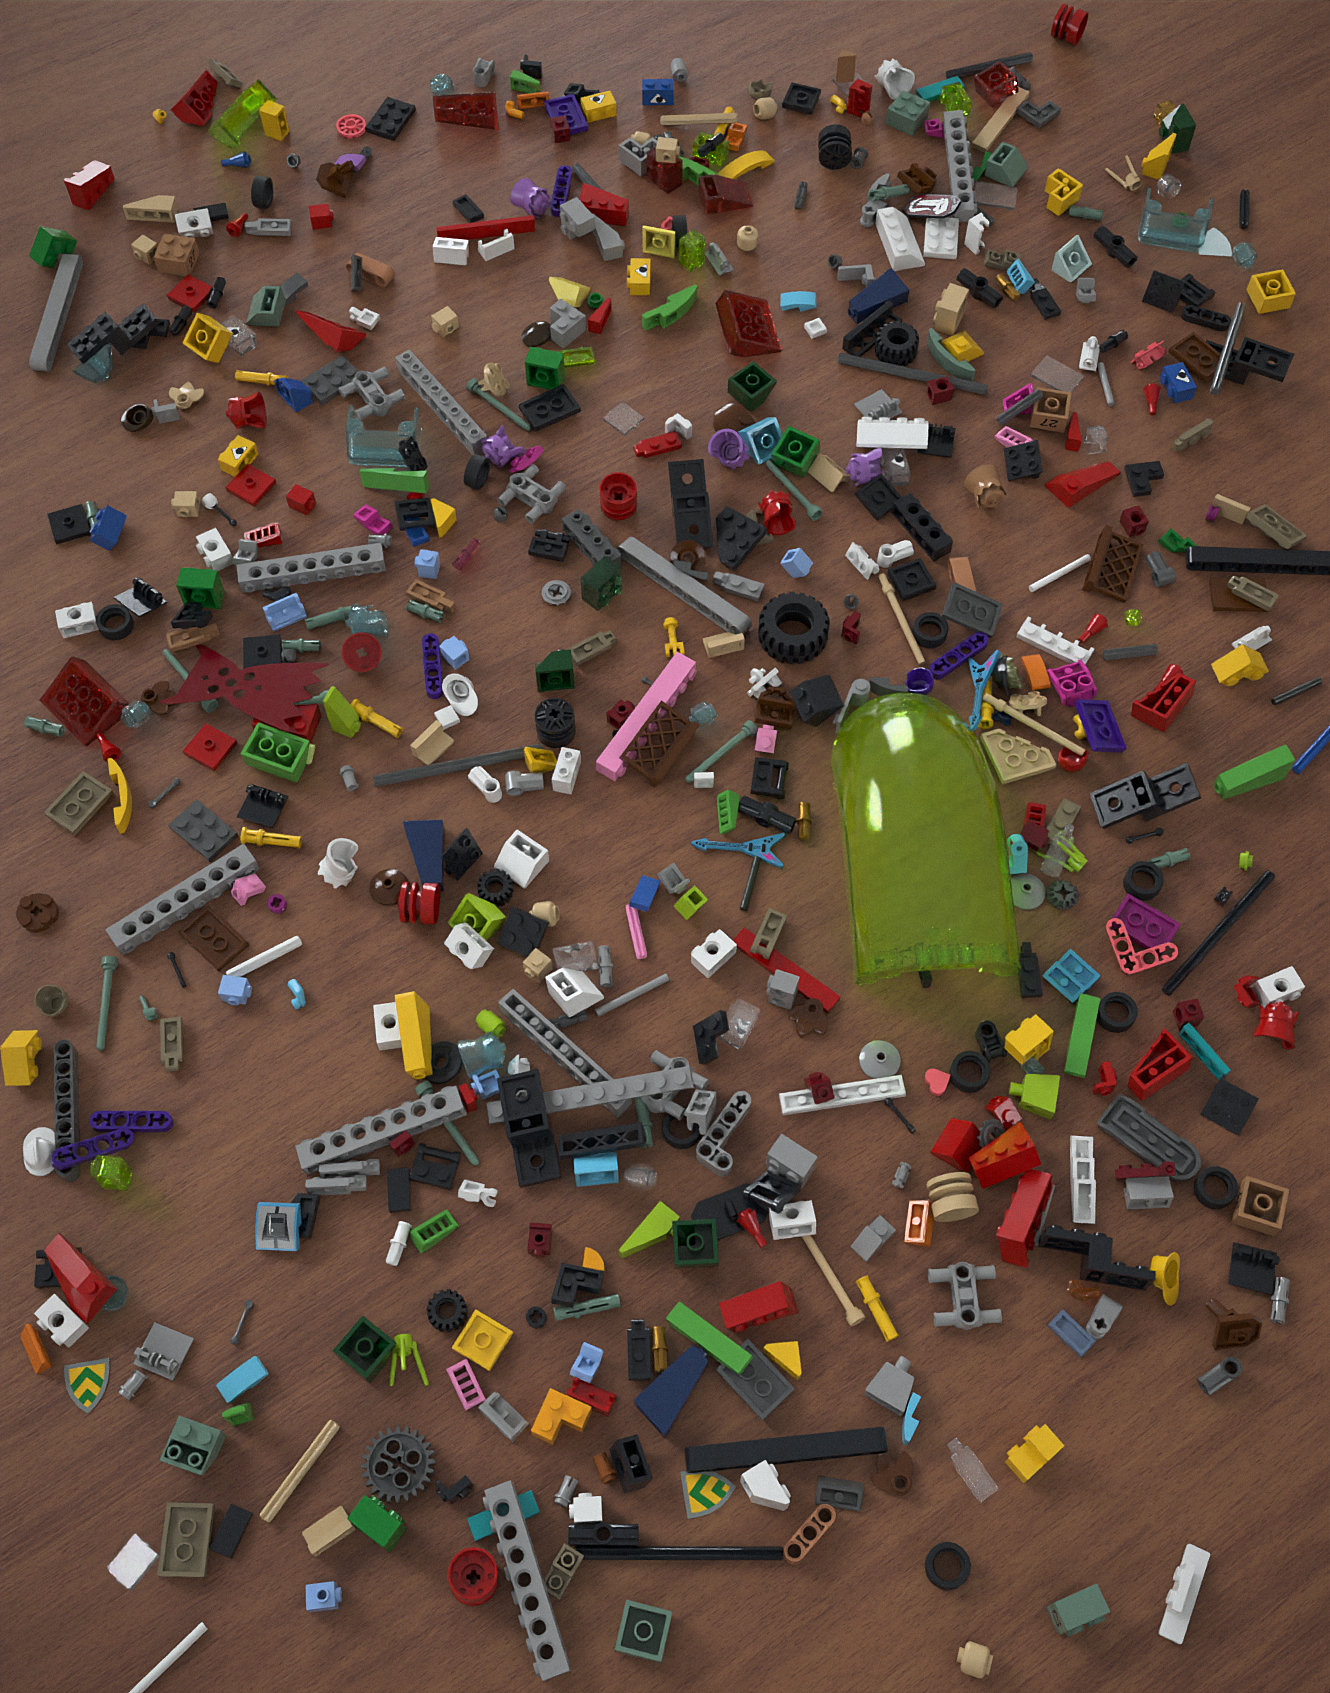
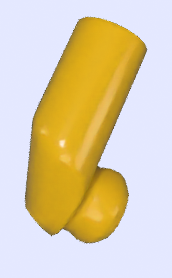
(841, 105)
(159, 116)
(1080, 734)

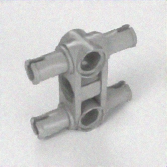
(366, 385)
(531, 493)
(665, 1101)
(964, 1296)

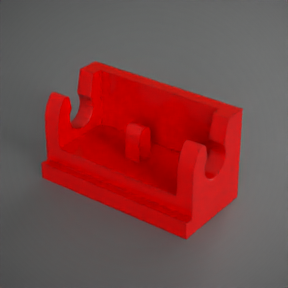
(859, 97)
(594, 1396)

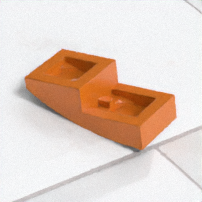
(736, 135)
(1036, 672)

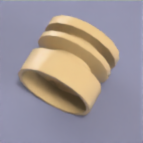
(952, 1197)

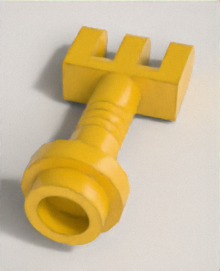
(670, 624)

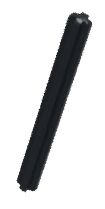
(977, 68)

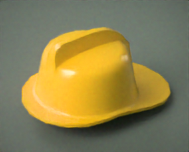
(1167, 1276)

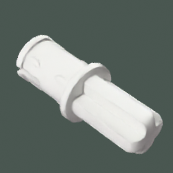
(398, 1243)

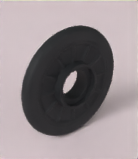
(453, 1063)

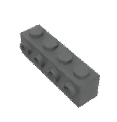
(589, 538)

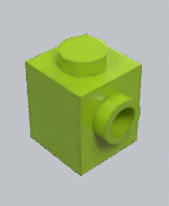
(690, 902)

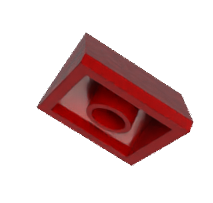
(958, 1144)

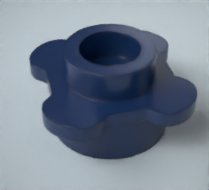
(1005, 720)

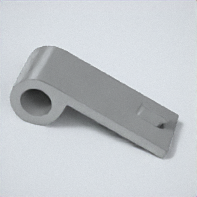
(857, 696)

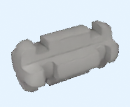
(901, 1175)

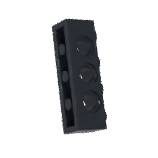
(922, 527)

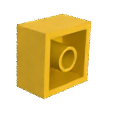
(1271, 291)
(207, 338)

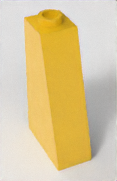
(415, 1034)

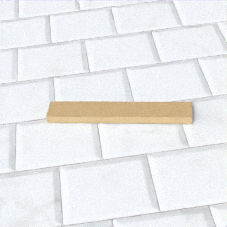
(999, 121)

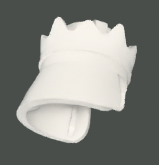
(894, 78)
(338, 863)

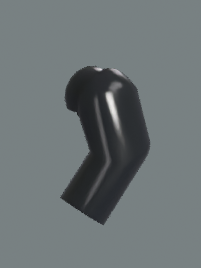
(278, 594)

